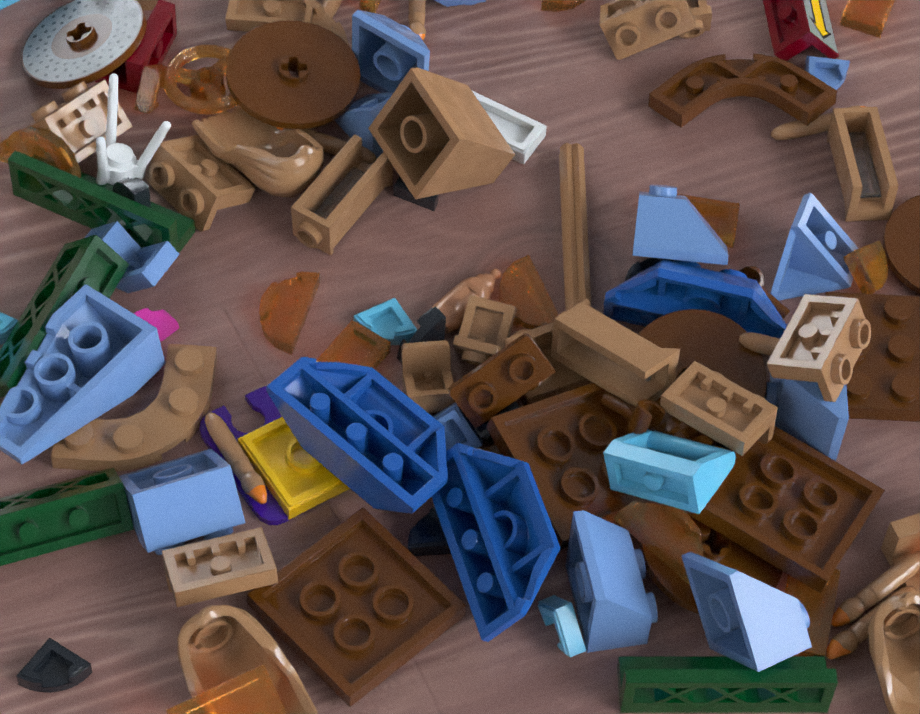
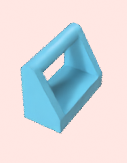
(667, 469)

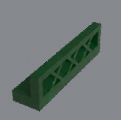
(95, 204)
(77, 264)
(62, 515)
(723, 685)

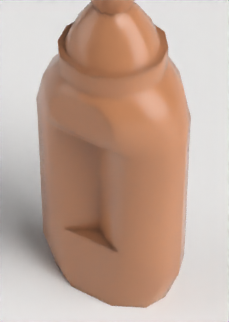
(455, 301)

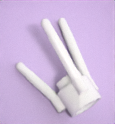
(115, 159)

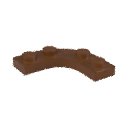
(763, 77)

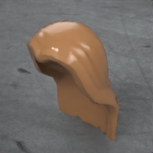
(271, 158)
(229, 642)
(896, 651)

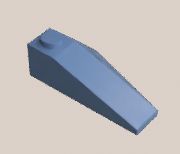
(83, 368)

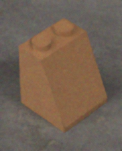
(439, 136)

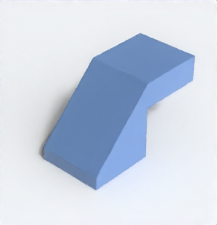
(145, 263)

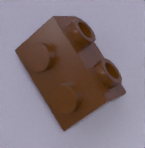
(501, 380)

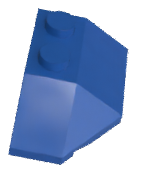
(687, 286)
(363, 432)
(495, 534)

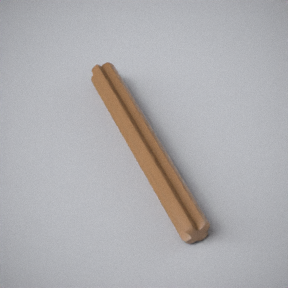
(574, 225)

